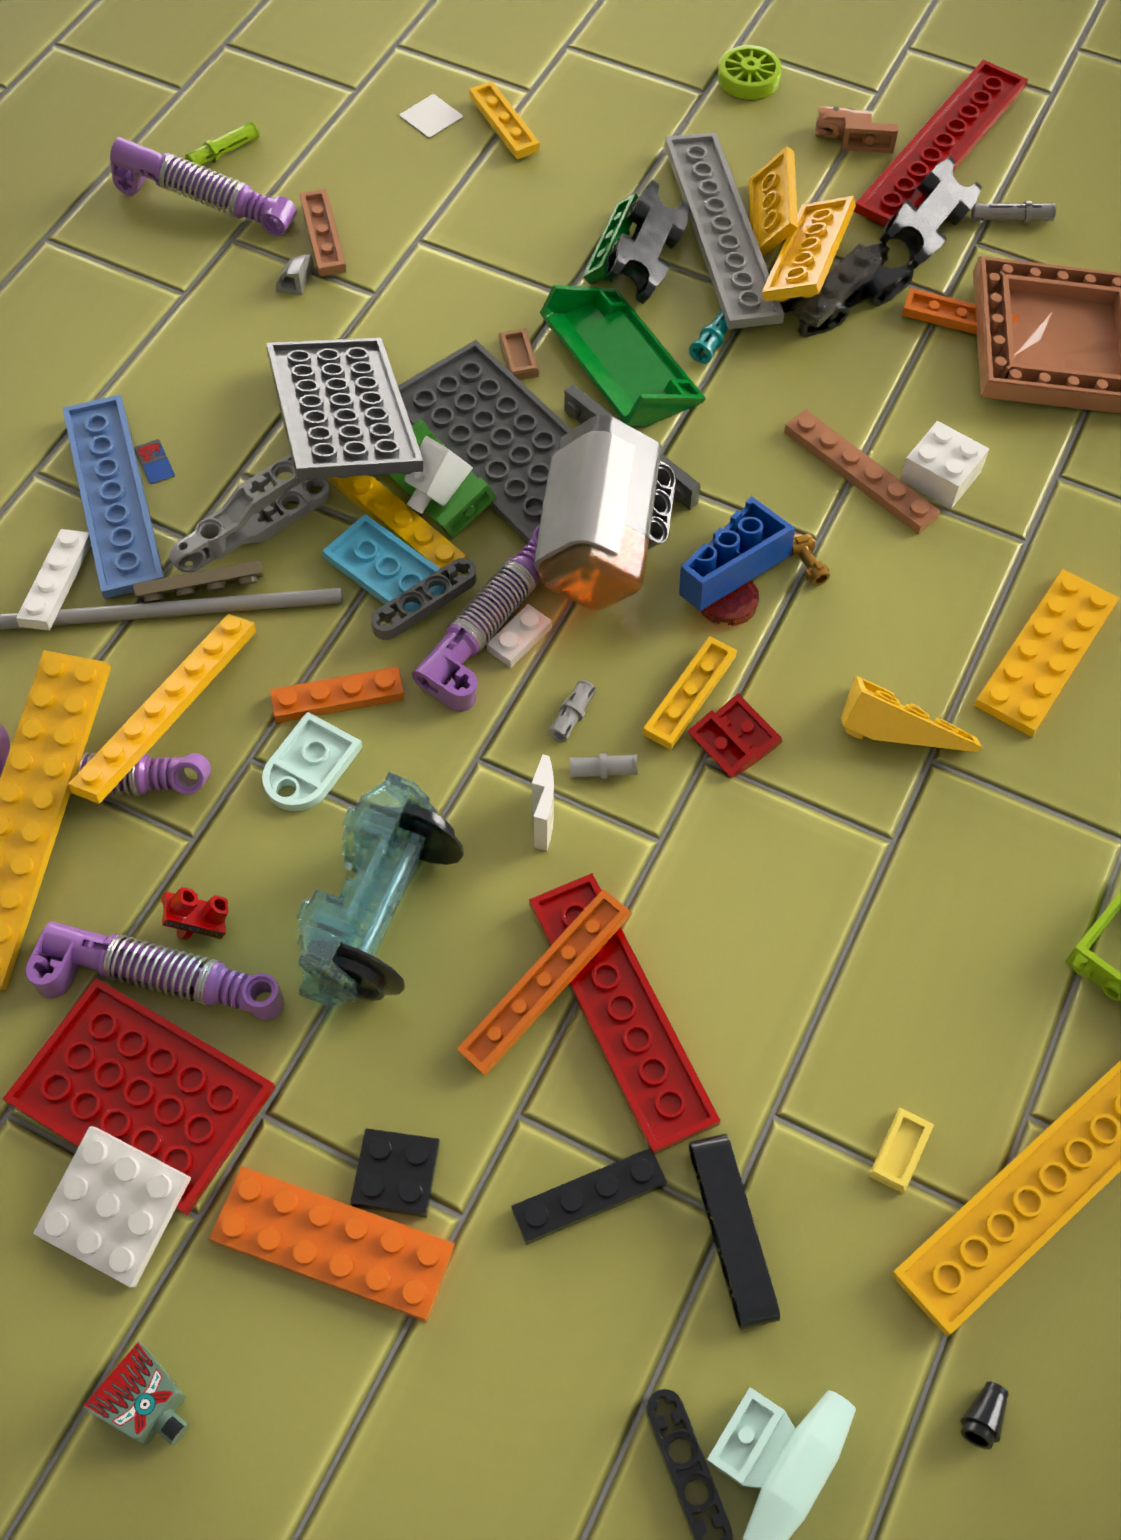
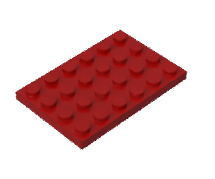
(142, 1083)

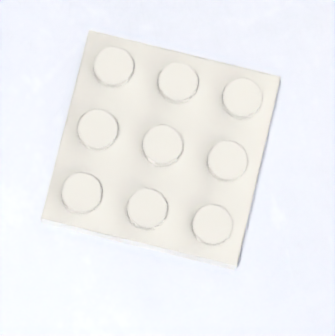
(112, 1206)

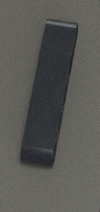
(734, 1232)

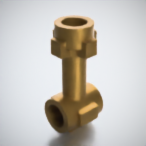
(815, 571)

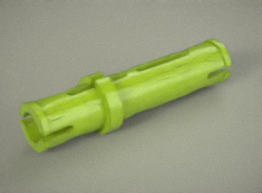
(214, 149)

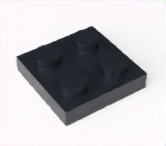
(395, 1172)

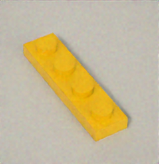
(504, 120)
(689, 692)

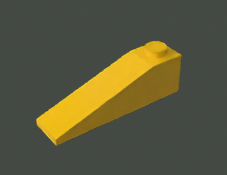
(881, 717)

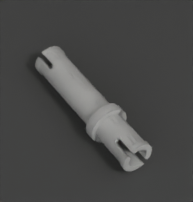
(1011, 212)

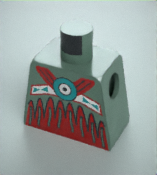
(140, 1399)

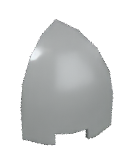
(295, 274)

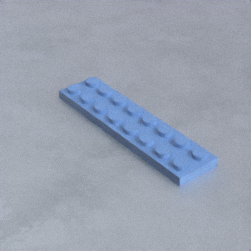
(112, 495)

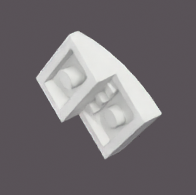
(543, 803)

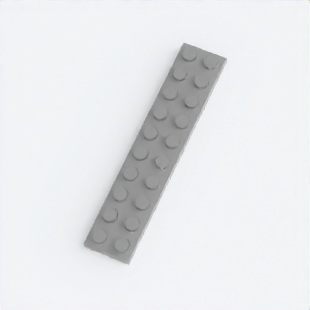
(722, 230)

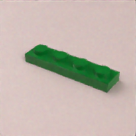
(615, 227)

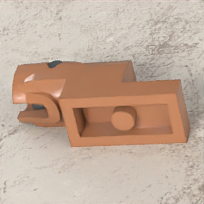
(855, 130)

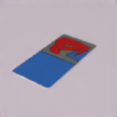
(154, 461)

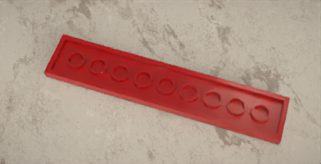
(950, 131)

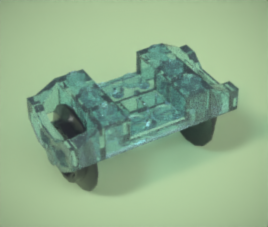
(382, 846)

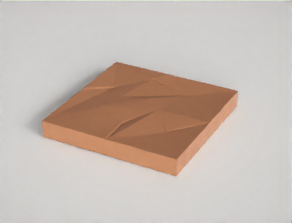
(1065, 337)

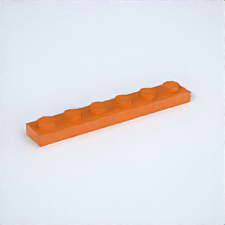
(543, 982)

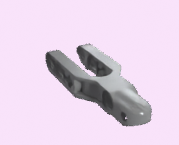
(242, 516)

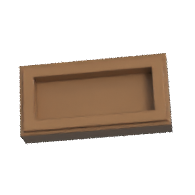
(518, 354)

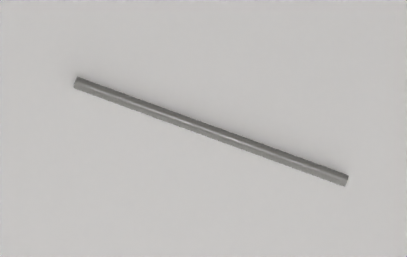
(187, 607)

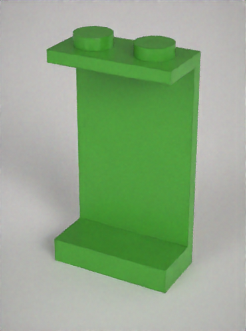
(466, 502)

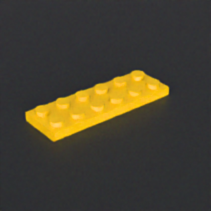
(810, 250)
(1046, 653)

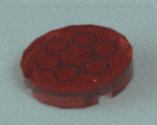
(735, 607)

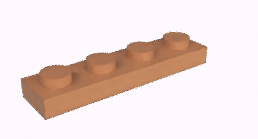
(322, 232)

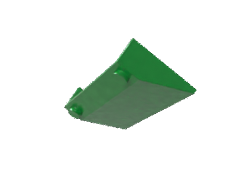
(619, 354)

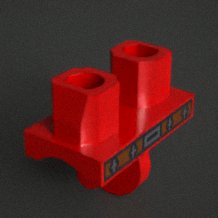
(191, 915)

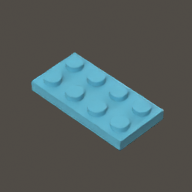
(379, 561)

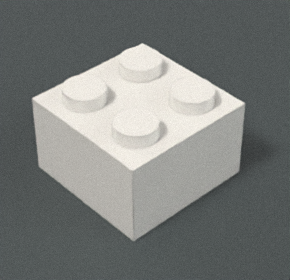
(944, 464)

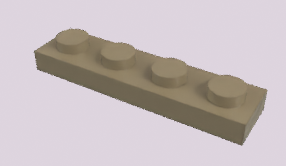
(185, 584)

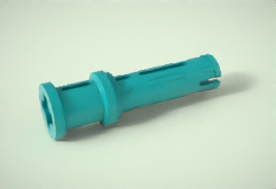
(710, 338)

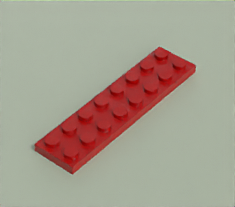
(630, 1027)

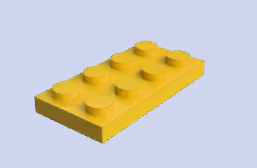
(774, 201)

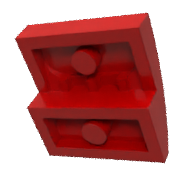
(735, 736)

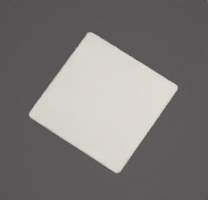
(431, 115)

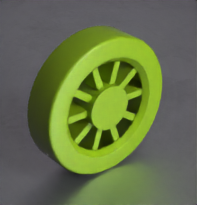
(749, 72)

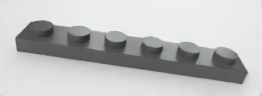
(582, 408)

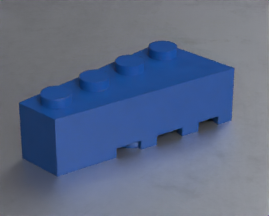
(736, 554)

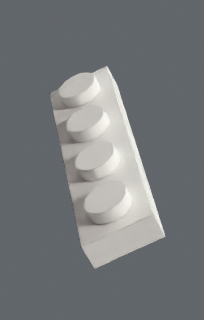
(54, 580)

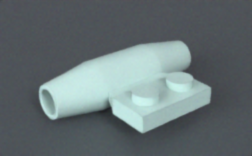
(785, 1462)

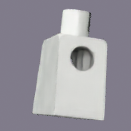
(440, 477)

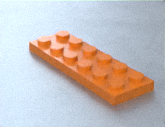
(333, 1243)

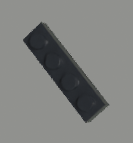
(588, 1196)

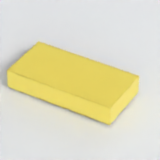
(901, 1150)

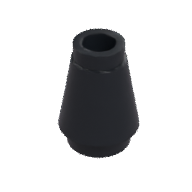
(985, 1416)

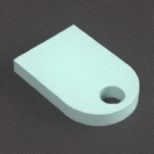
(310, 761)

